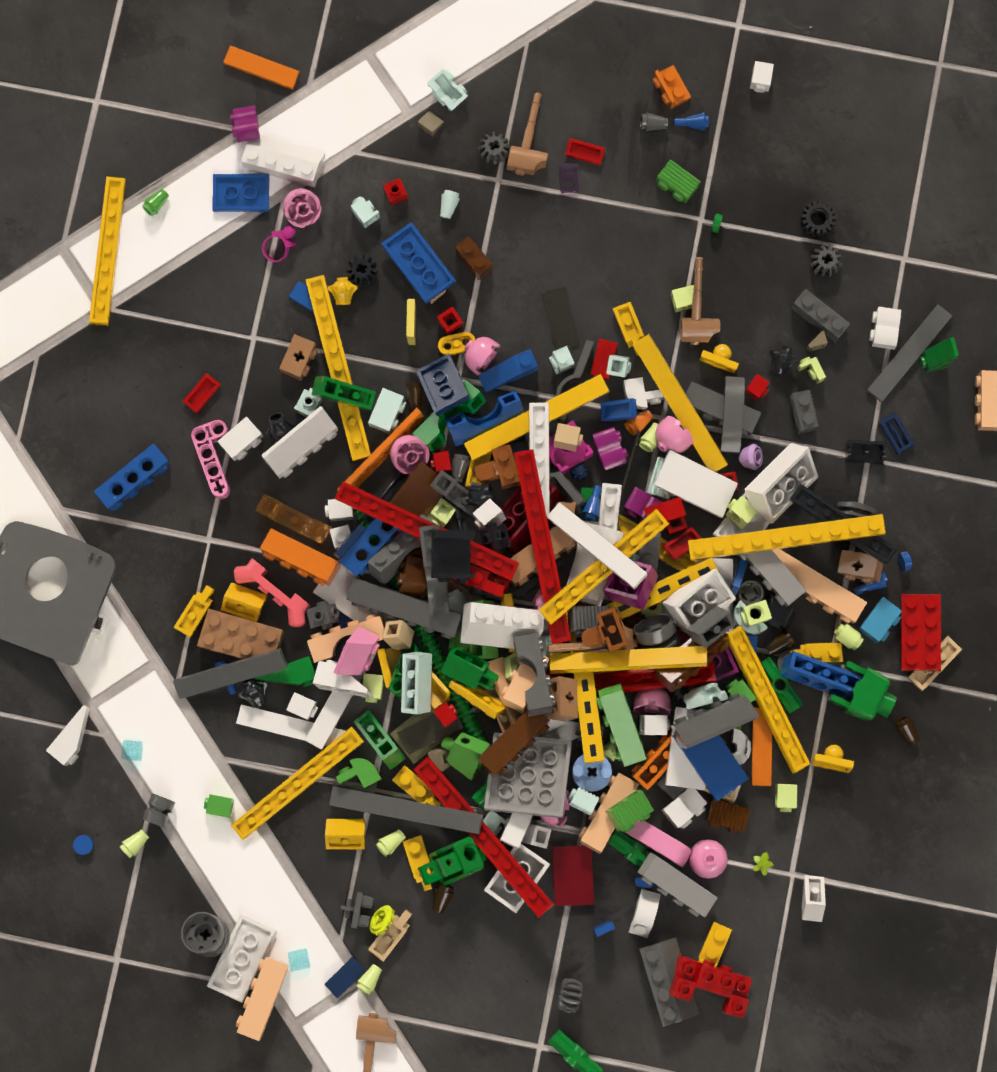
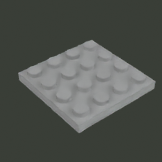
(534, 782)

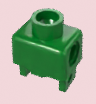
(869, 694)
(464, 860)

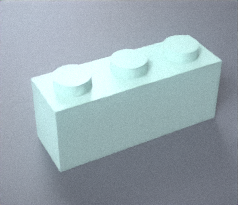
(416, 683)

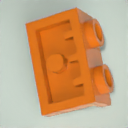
(671, 86)

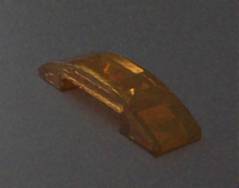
(293, 519)

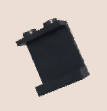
(451, 555)

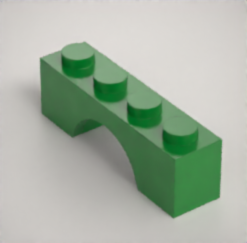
(433, 428)

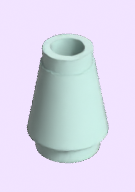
(448, 203)

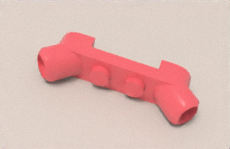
(255, 573)

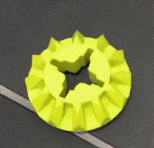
(381, 920)

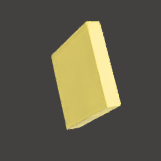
(411, 322)

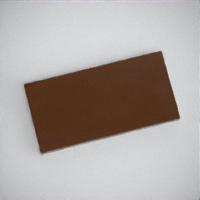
(416, 494)

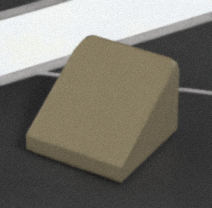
(430, 123)
(818, 343)
(439, 757)

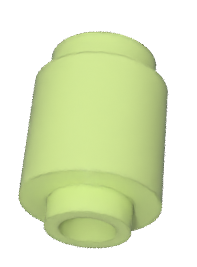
(848, 636)

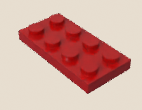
(921, 632)

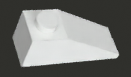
(327, 680)
(69, 741)

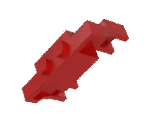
(486, 582)
(707, 976)

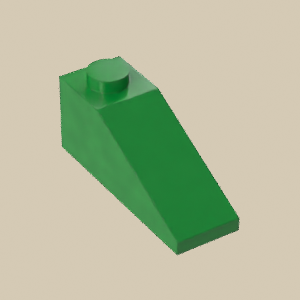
(939, 356)
(343, 392)
(297, 673)
(379, 740)

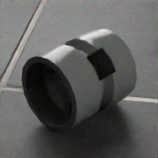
(750, 593)
(158, 810)

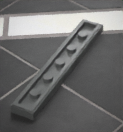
(909, 353)
(230, 673)

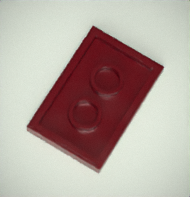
(573, 876)

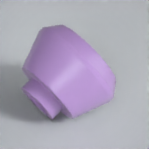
(751, 457)

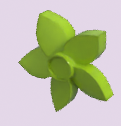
(762, 863)

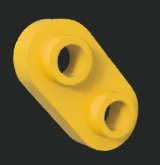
(456, 343)

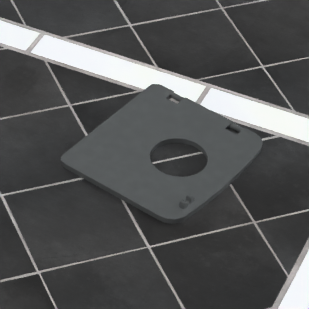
(62, 624)

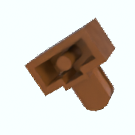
(501, 468)
(609, 632)

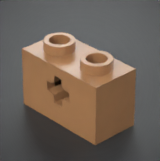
(298, 347)
(850, 563)
(565, 699)

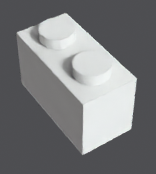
(241, 439)

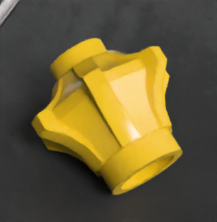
(342, 290)

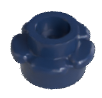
(579, 472)

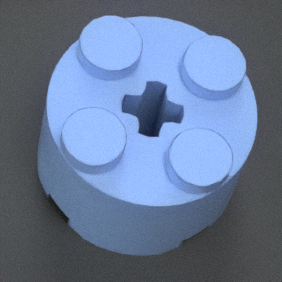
(591, 783)

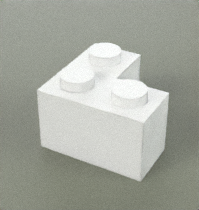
(684, 808)

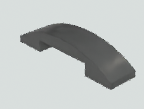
(733, 414)
(453, 492)

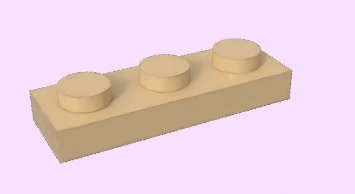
(949, 650)

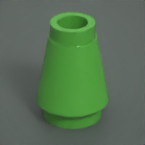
(155, 202)

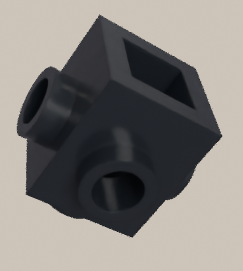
(495, 536)

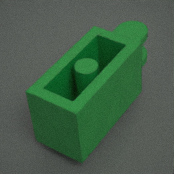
(469, 669)

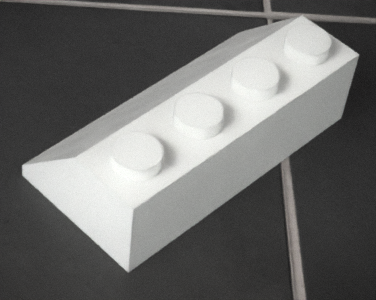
(283, 160)
(300, 442)
(778, 481)
(584, 559)
(498, 624)

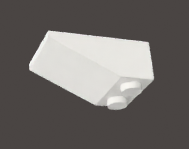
(698, 598)

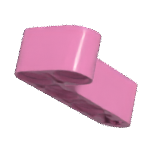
(213, 461)
(660, 842)

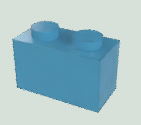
(880, 620)

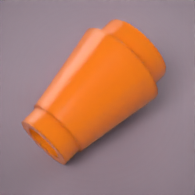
(638, 423)

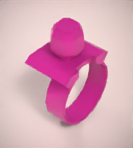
(286, 235)

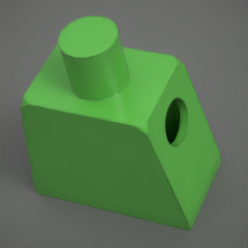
(465, 753)

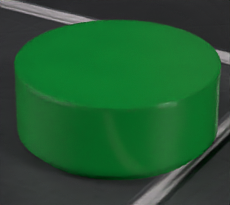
(716, 223)

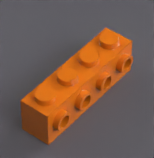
(299, 557)
(655, 764)

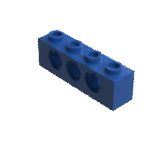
(121, 478)
(349, 559)
(819, 675)

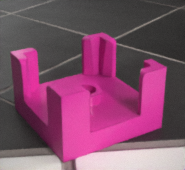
(565, 459)

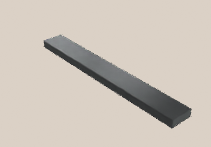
(406, 810)

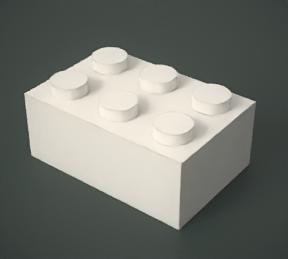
(502, 889)

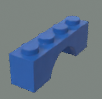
(466, 428)

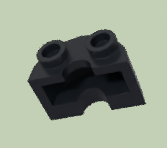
(781, 615)

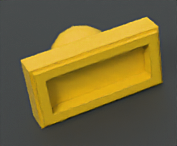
(720, 358)
(833, 760)

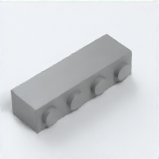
(775, 576)
(676, 884)

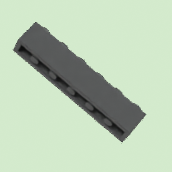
(403, 606)

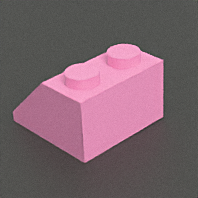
(357, 653)

